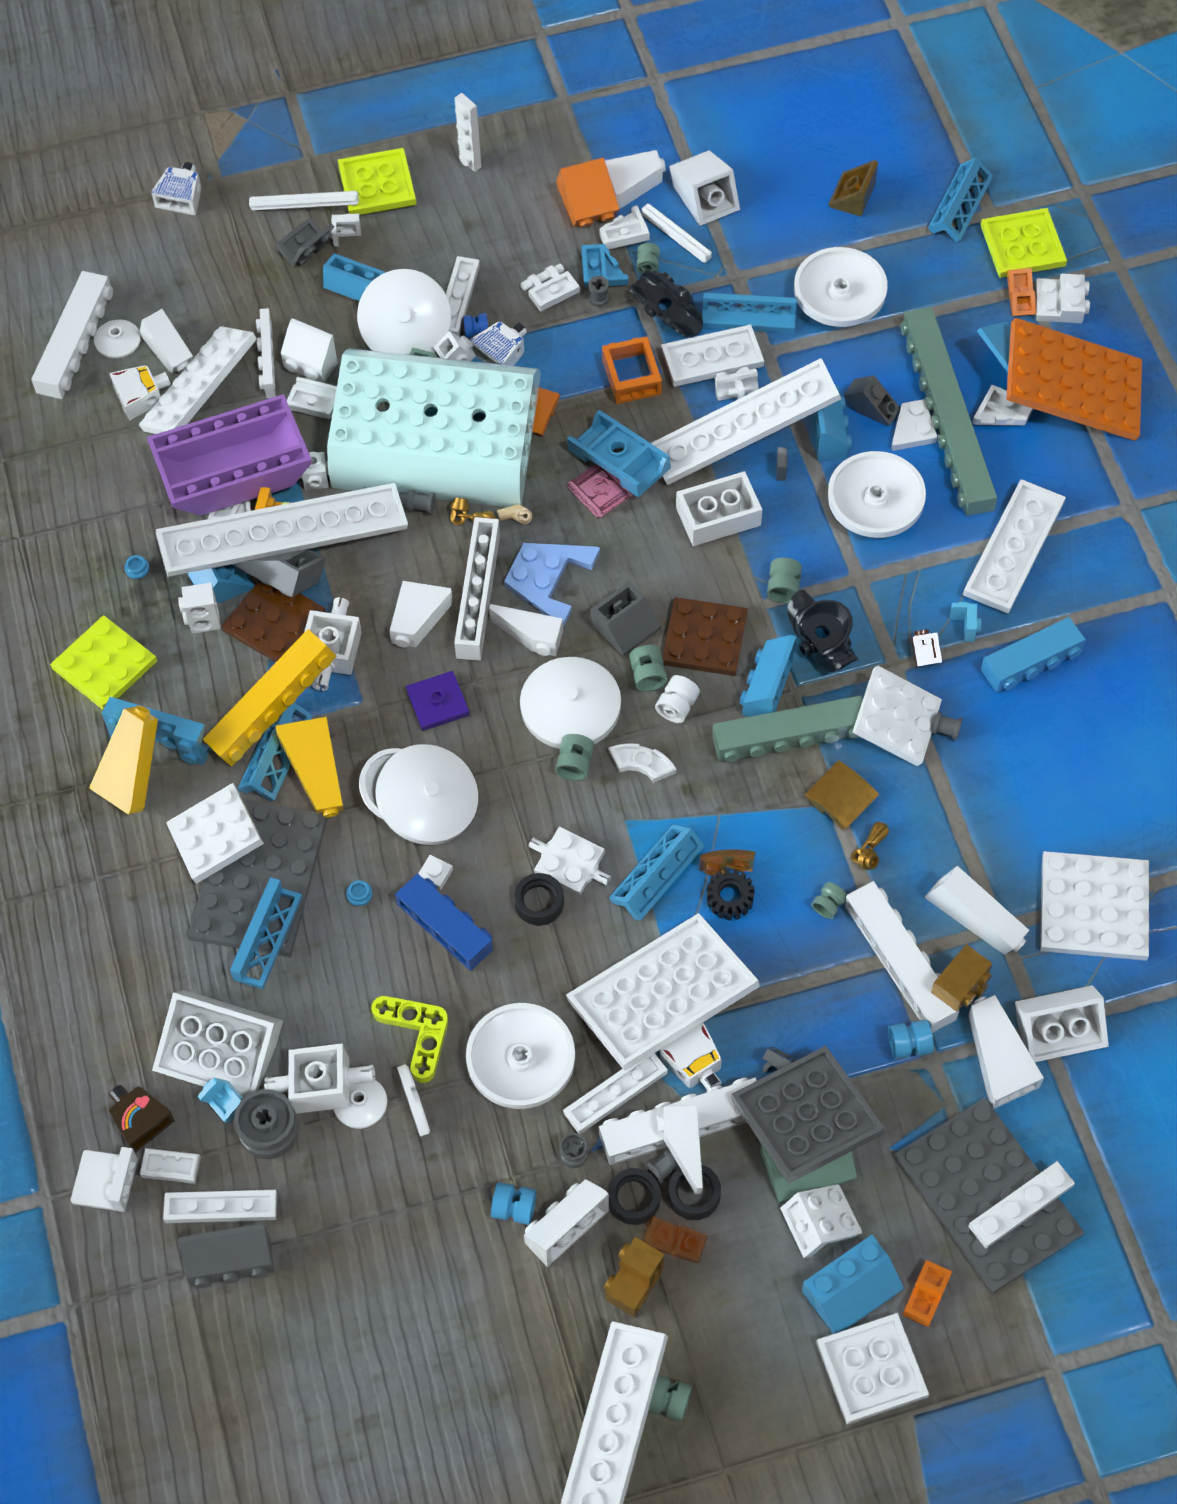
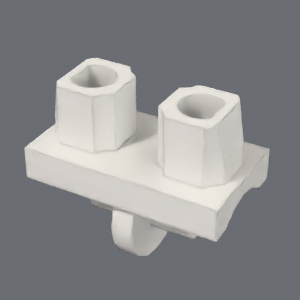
(736, 384)

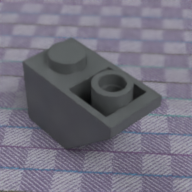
(872, 400)

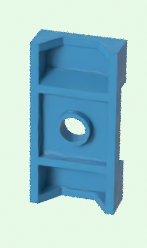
(635, 466)
(170, 731)

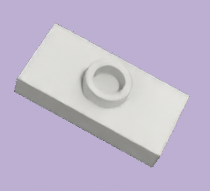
(170, 1166)

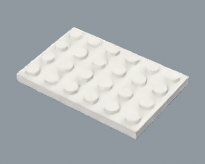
(662, 991)

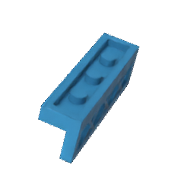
(956, 195)
(766, 319)
(263, 755)
(660, 872)
(258, 927)

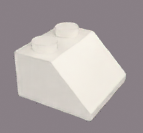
(308, 351)

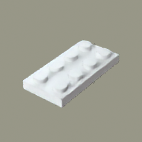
(711, 354)

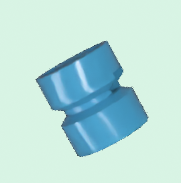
(911, 1039)
(513, 1203)

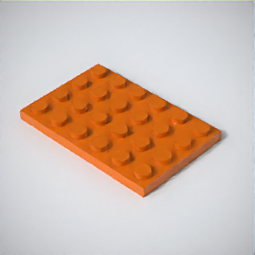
(1074, 379)

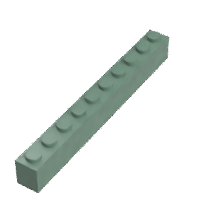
(948, 412)

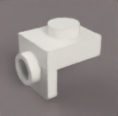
(345, 226)

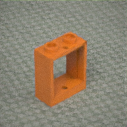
(634, 388)

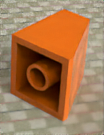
(587, 193)

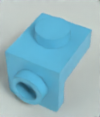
(968, 613)
(221, 1097)

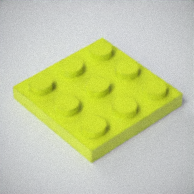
(379, 179)
(1023, 241)
(103, 662)

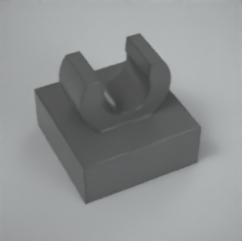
(776, 1058)

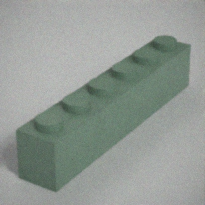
(786, 729)

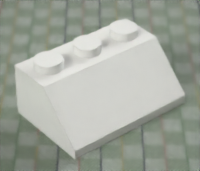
(1062, 1023)
(566, 1221)

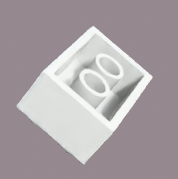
(718, 508)

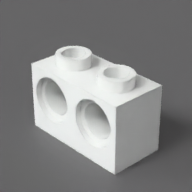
(200, 608)

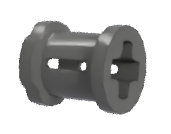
(598, 286)
(947, 725)
(663, 1166)

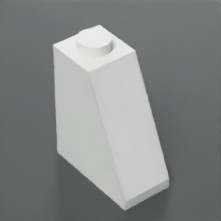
(635, 175)
(165, 341)
(417, 612)

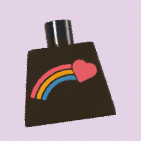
(138, 1116)

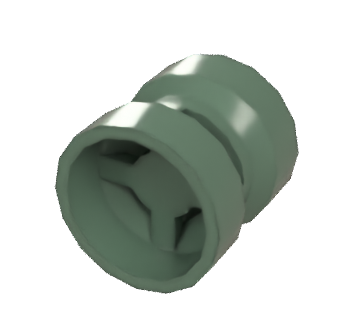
(648, 258)
(829, 900)

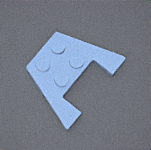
(539, 571)

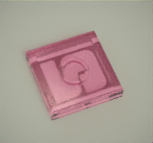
(598, 490)

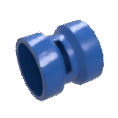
(475, 325)

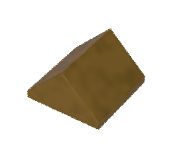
(855, 189)

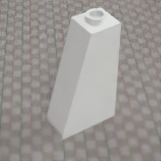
(977, 911)
(1002, 1055)

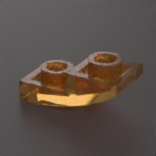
(721, 859)
(675, 1240)

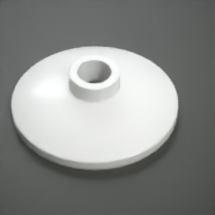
(117, 345)
(368, 1111)

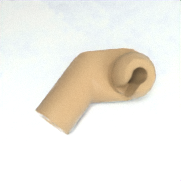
(516, 513)

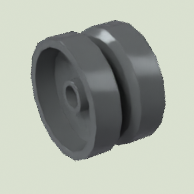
(266, 1124)

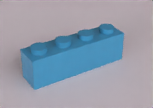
(348, 276)
(1033, 655)

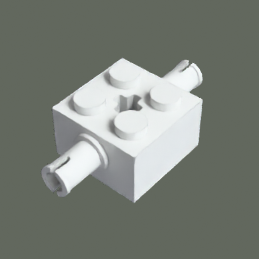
(340, 634)
(320, 1078)

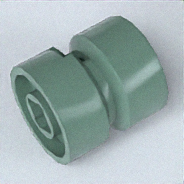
(784, 579)
(648, 668)
(574, 757)
(670, 1398)

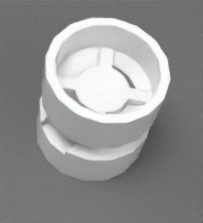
(677, 699)

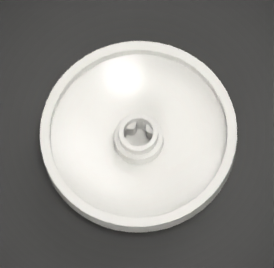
(840, 286)
(403, 312)
(876, 494)
(570, 698)
(426, 794)
(520, 1055)

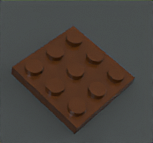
(270, 620)
(705, 636)

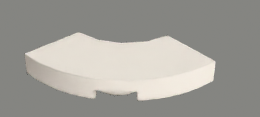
(642, 759)
(413, 1100)

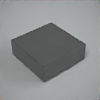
(781, 463)

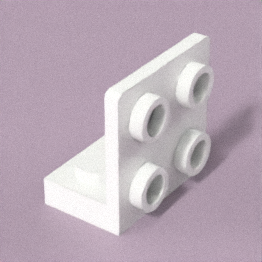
(105, 1179)
(820, 1218)

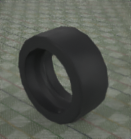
(542, 917)
(635, 1175)
(695, 1213)

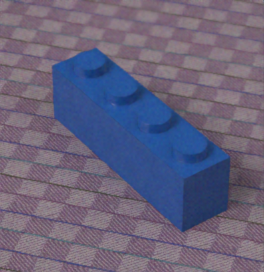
(444, 921)

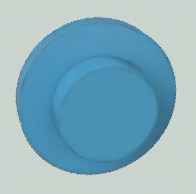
(136, 567)
(359, 893)

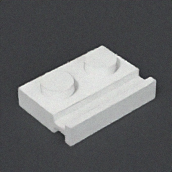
(312, 398)

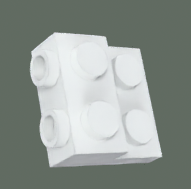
(1062, 299)

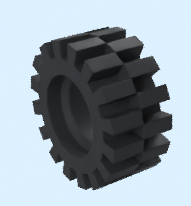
(730, 908)

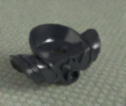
(682, 314)
(836, 621)

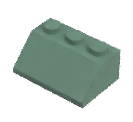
(836, 1172)

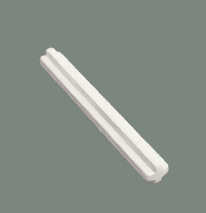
(304, 200)

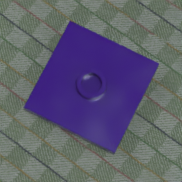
(437, 700)

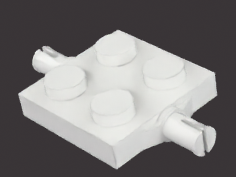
(570, 860)

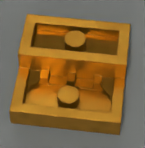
(841, 794)

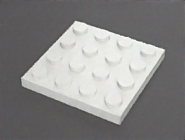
(1095, 906)

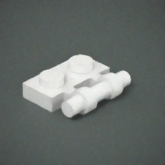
(552, 291)

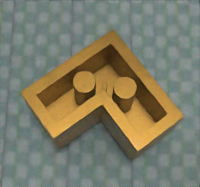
(963, 979)
(638, 1274)

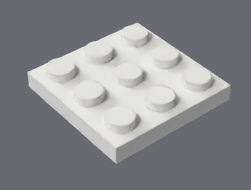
(897, 715)
(214, 833)
(872, 1368)

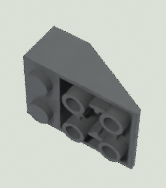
(288, 571)

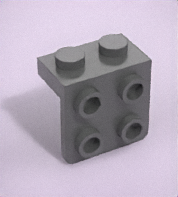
(304, 241)

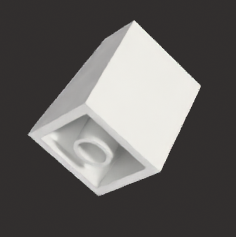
(706, 187)

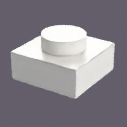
(436, 870)

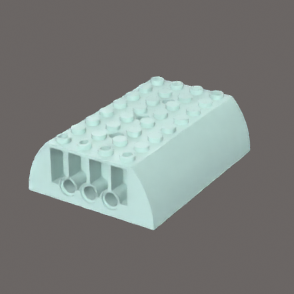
(440, 452)

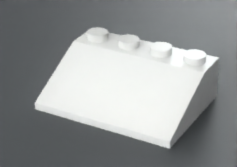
(216, 1040)

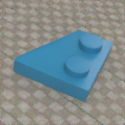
(599, 262)

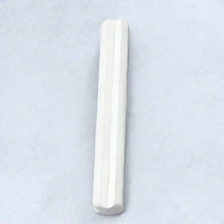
(676, 233)

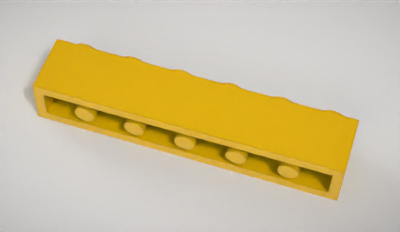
(269, 697)

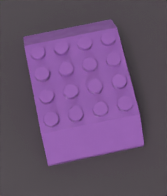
(231, 456)

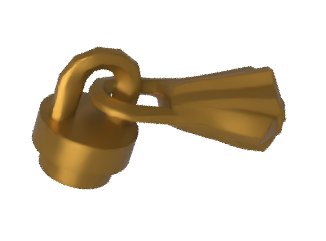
(462, 505)
(867, 857)

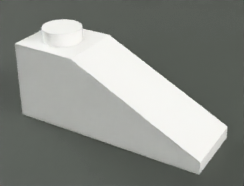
(533, 630)
(682, 1139)

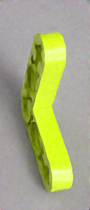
(426, 1030)

